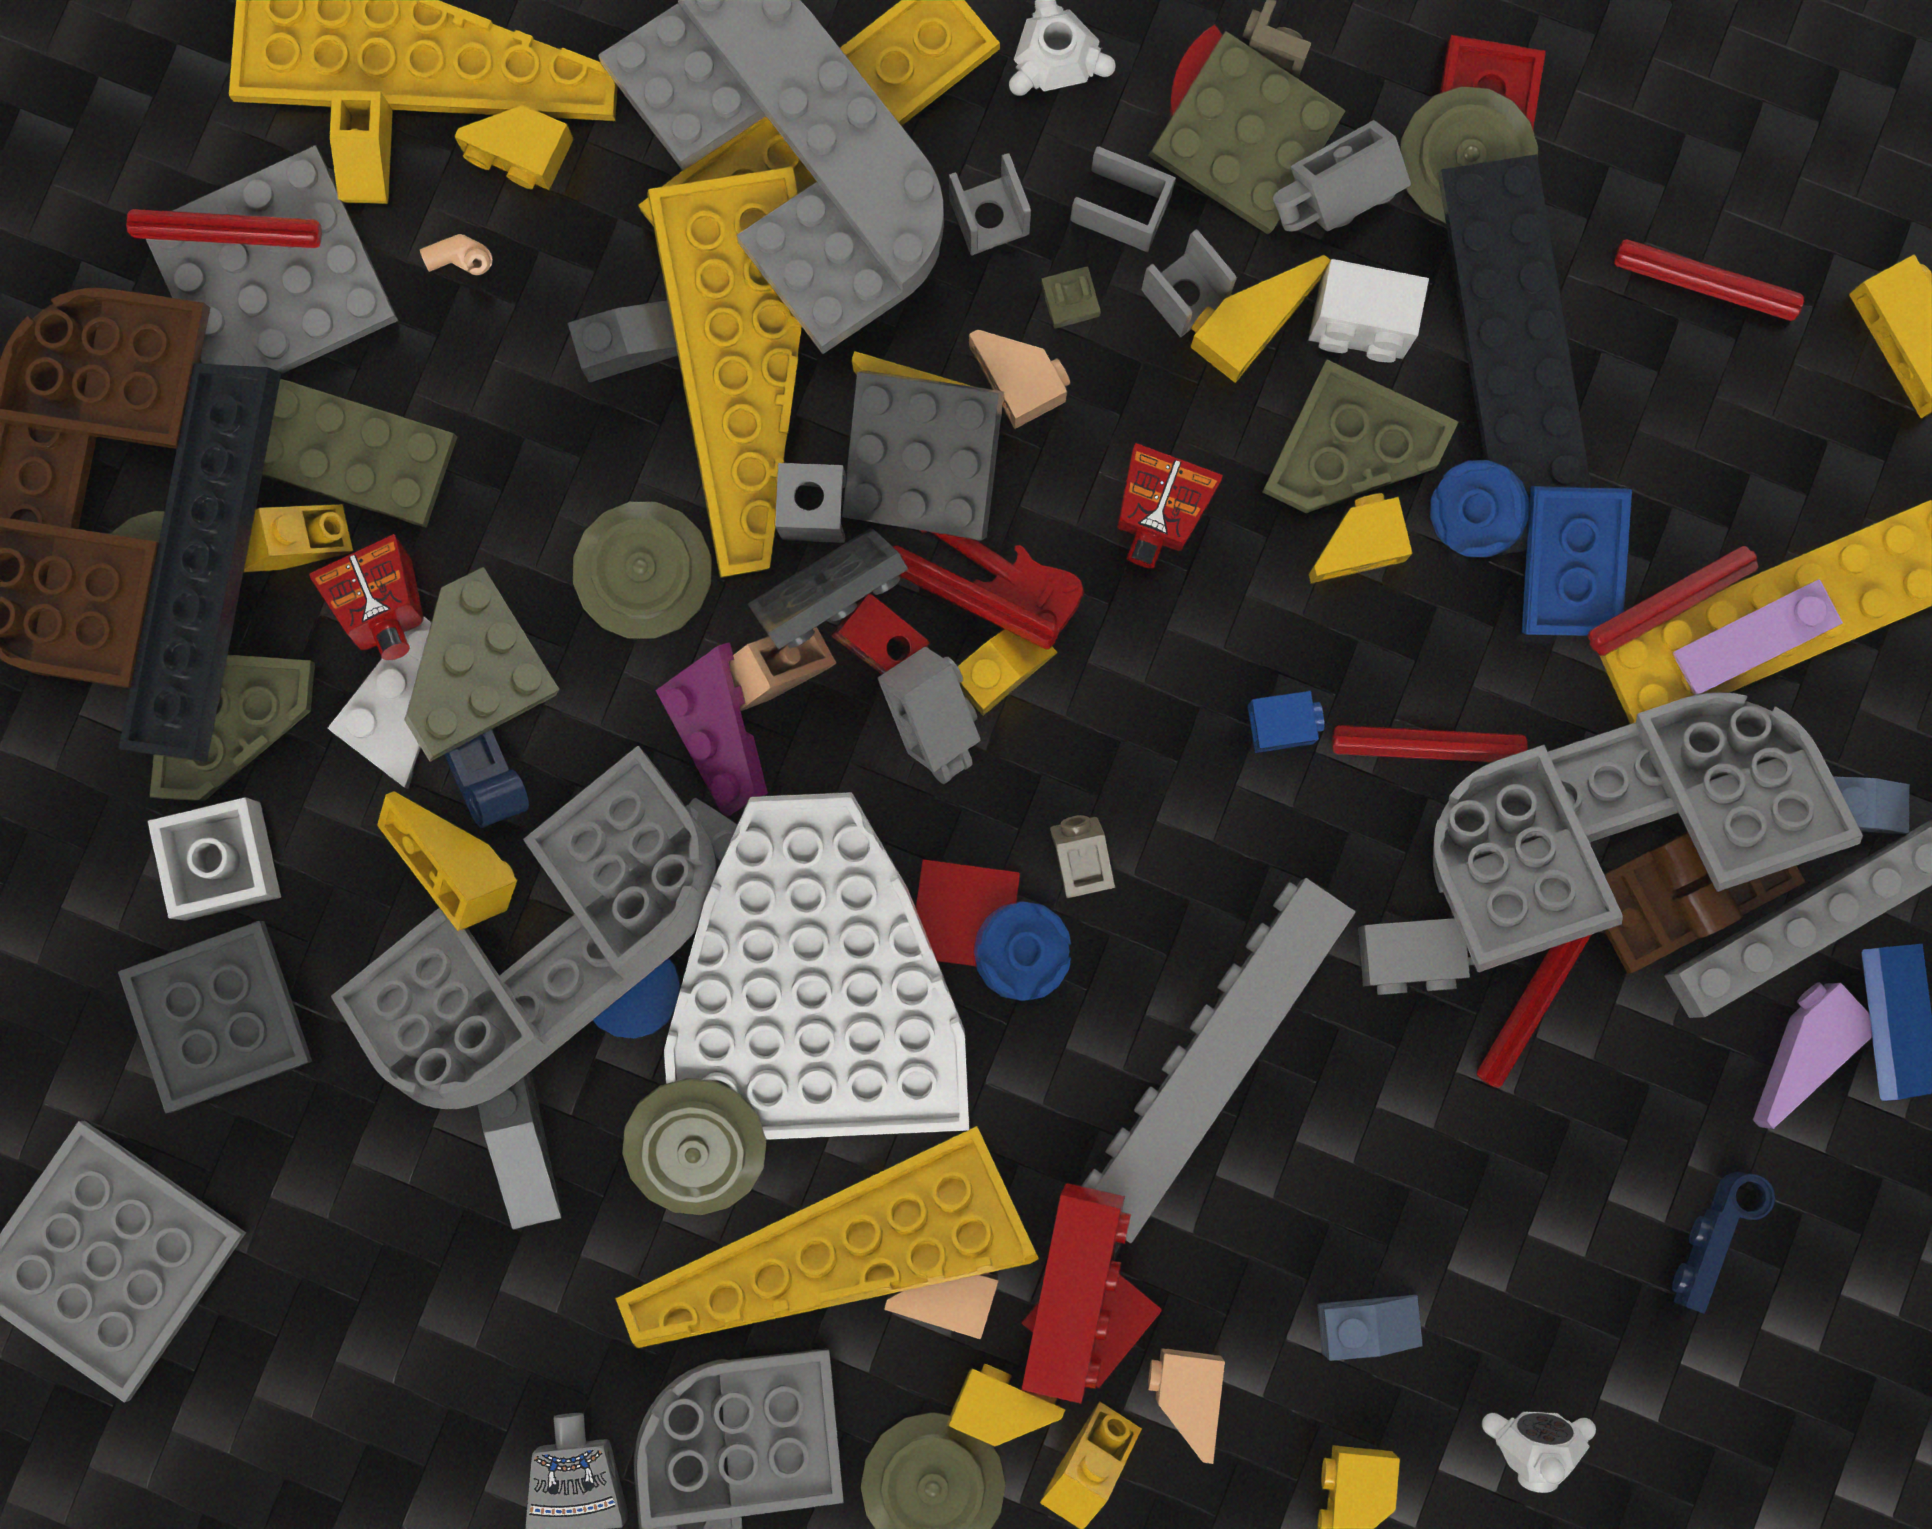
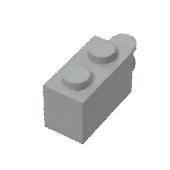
(1343, 180)
(932, 712)
(1413, 953)

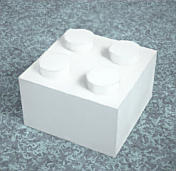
(1368, 310)
(214, 859)

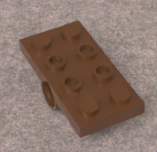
(1673, 902)

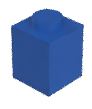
(1285, 721)

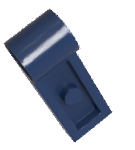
(486, 782)
(1713, 1235)

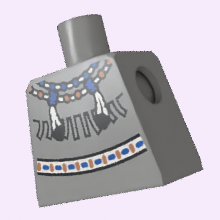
(574, 1481)

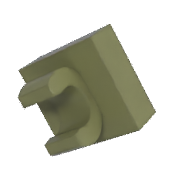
(1070, 297)

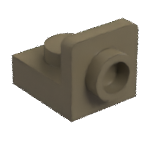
(1279, 45)
(1082, 856)

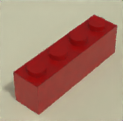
(1074, 1293)

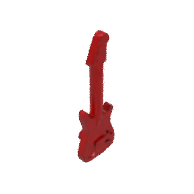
(1026, 583)

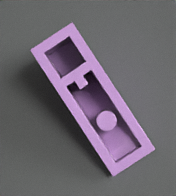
(1757, 637)
(1814, 1045)

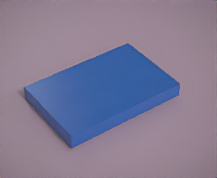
(1575, 558)
(1899, 1020)

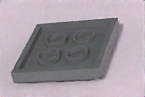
(922, 454)
(828, 588)
(214, 1016)

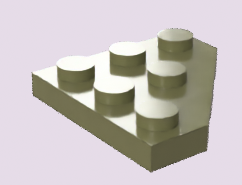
(1355, 441)
(473, 668)
(254, 709)

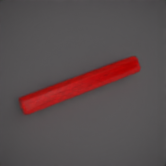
(224, 228)
(1709, 280)
(978, 600)
(1673, 600)
(1426, 743)
(1529, 1011)

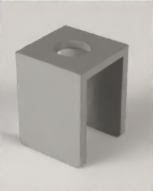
(1132, 175)
(1005, 193)
(1198, 265)
(814, 525)

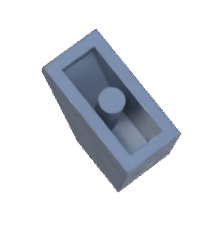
(1877, 804)
(1369, 1327)

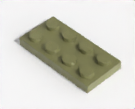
(356, 453)

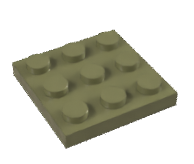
(1244, 131)

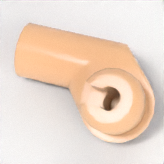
(461, 252)

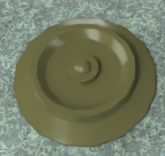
(1457, 131)
(642, 570)
(694, 1146)
(932, 1478)

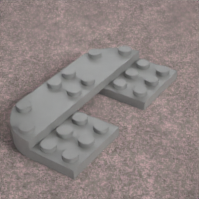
(877, 206)
(1520, 828)
(462, 1034)
(739, 1443)

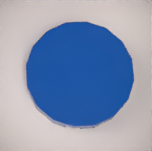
(1479, 508)
(1022, 951)
(645, 1006)

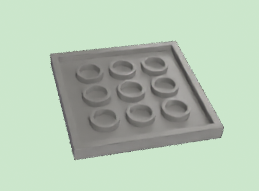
(278, 301)
(108, 1260)

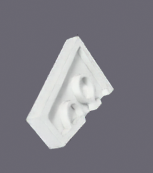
(376, 712)

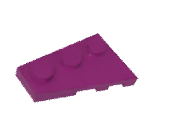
(712, 728)

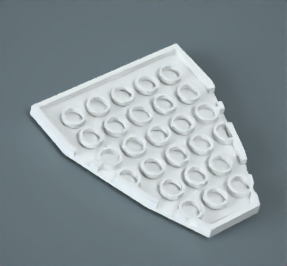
(818, 982)

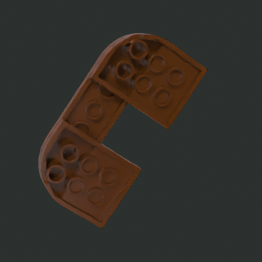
(69, 375)

